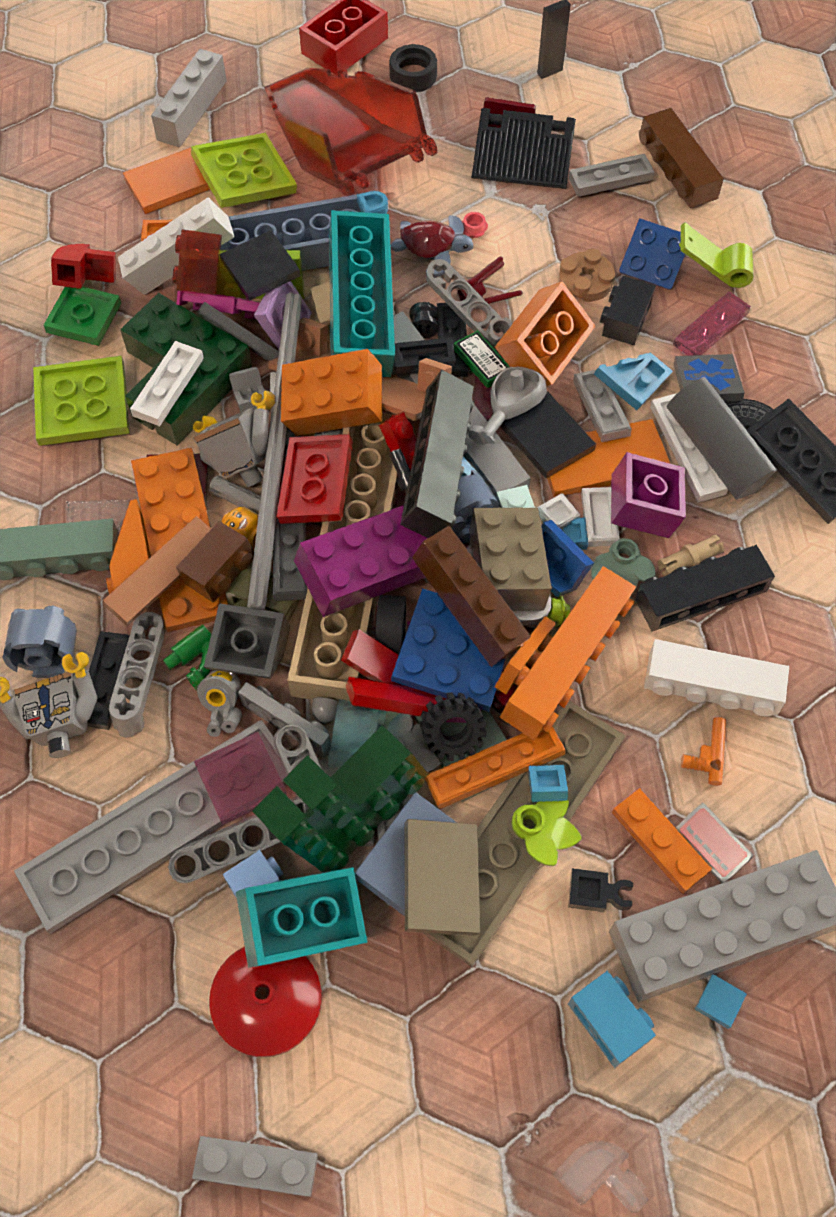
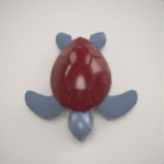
(433, 239)

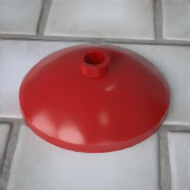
(270, 1024)

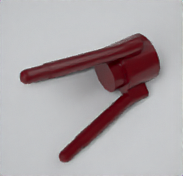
(476, 283)

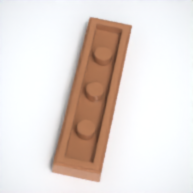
(154, 575)

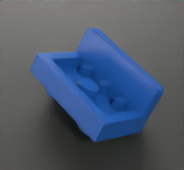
(565, 560)

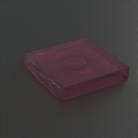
(238, 777)

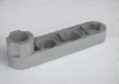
(465, 307)
(129, 716)

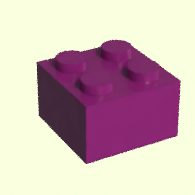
(648, 495)

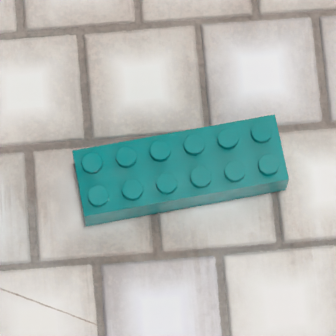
(361, 286)

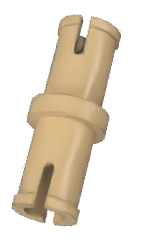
(691, 555)

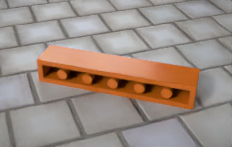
(567, 653)

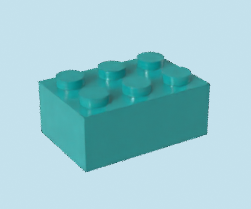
(300, 917)

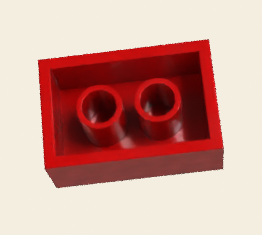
(343, 33)

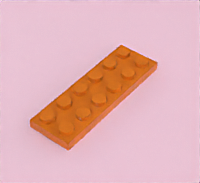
(168, 501)

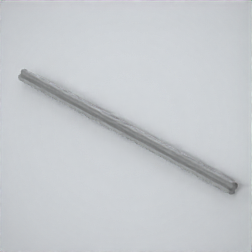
(273, 462)

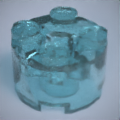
(351, 730)

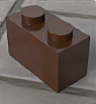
(216, 561)

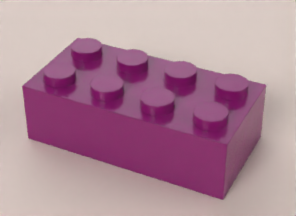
(359, 561)

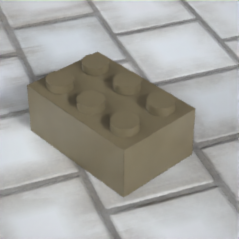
(512, 555)

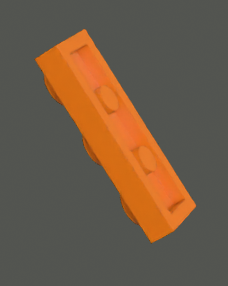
(526, 656)
(661, 841)

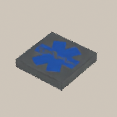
(717, 369)

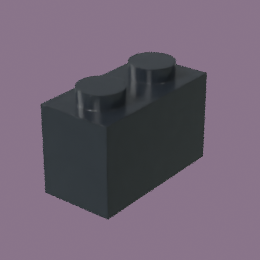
(627, 310)

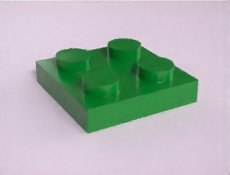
(82, 314)

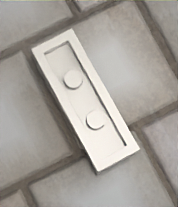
(167, 383)

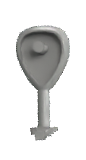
(512, 394)

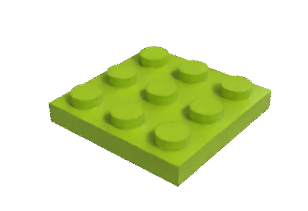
(243, 170)
(80, 400)

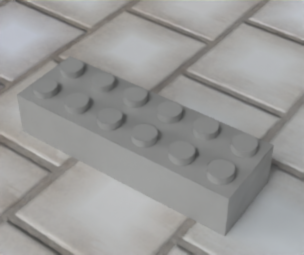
(726, 925)

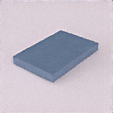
(384, 866)

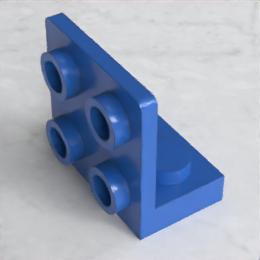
(653, 254)

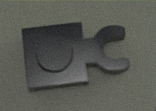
(591, 891)

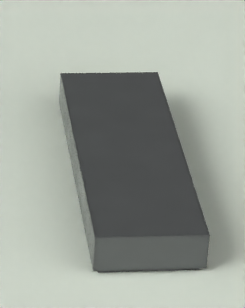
(237, 331)

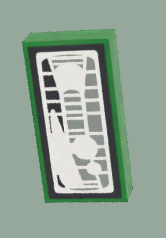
(480, 357)

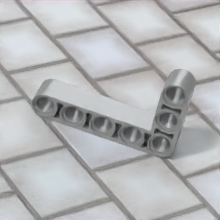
(233, 834)

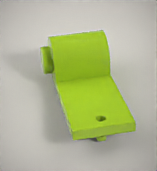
(730, 265)

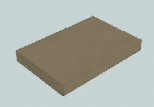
(441, 877)

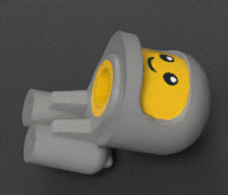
(219, 694)

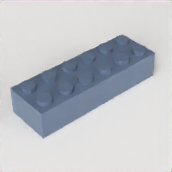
(295, 226)

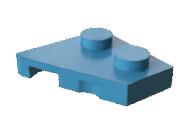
(635, 378)

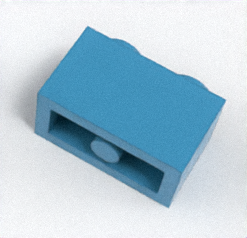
(612, 1018)

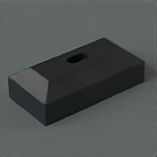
(410, 353)

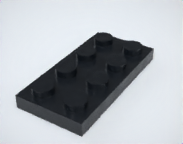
(800, 455)

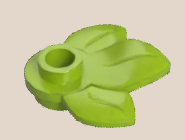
(550, 832)

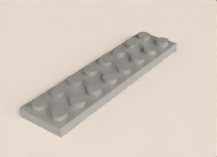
(126, 842)

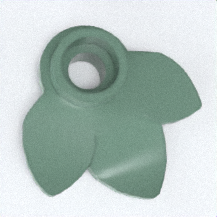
(632, 569)

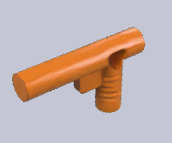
(710, 754)

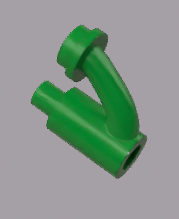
(187, 650)

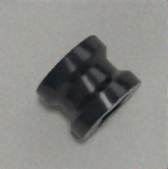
(424, 318)

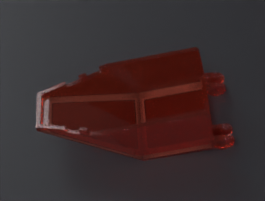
(348, 124)

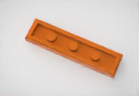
(492, 766)

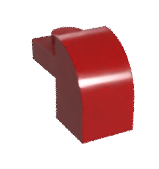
(77, 263)

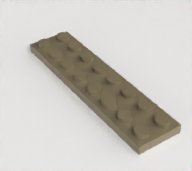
(502, 855)

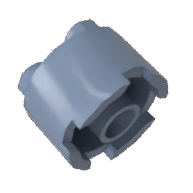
(473, 494)
(39, 641)

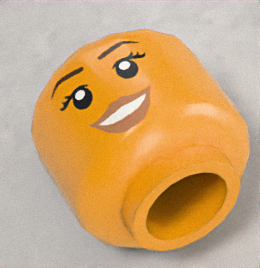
(244, 522)

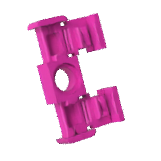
(220, 302)

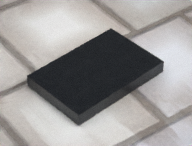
(548, 436)

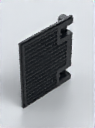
(523, 149)

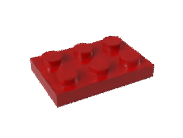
(315, 479)

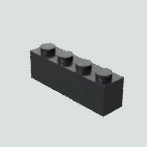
(704, 587)

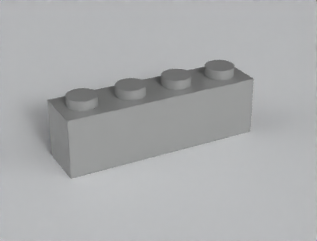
(189, 98)

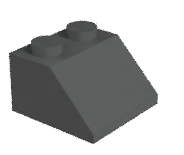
(247, 641)

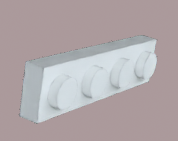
(698, 473)

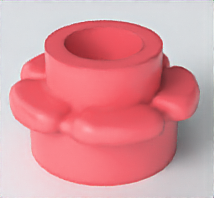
(474, 224)

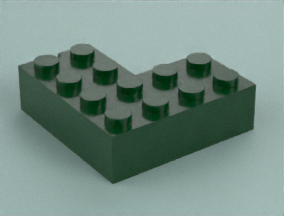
(149, 339)
(343, 806)

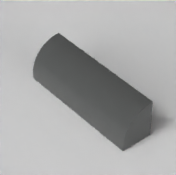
(721, 438)

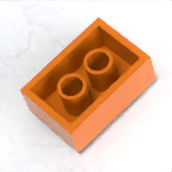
(546, 333)
(331, 392)

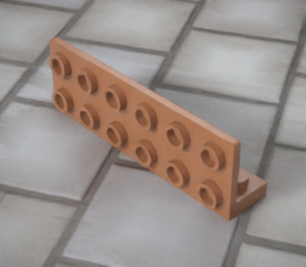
(397, 393)

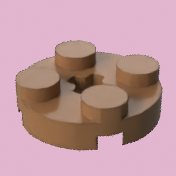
(587, 263)

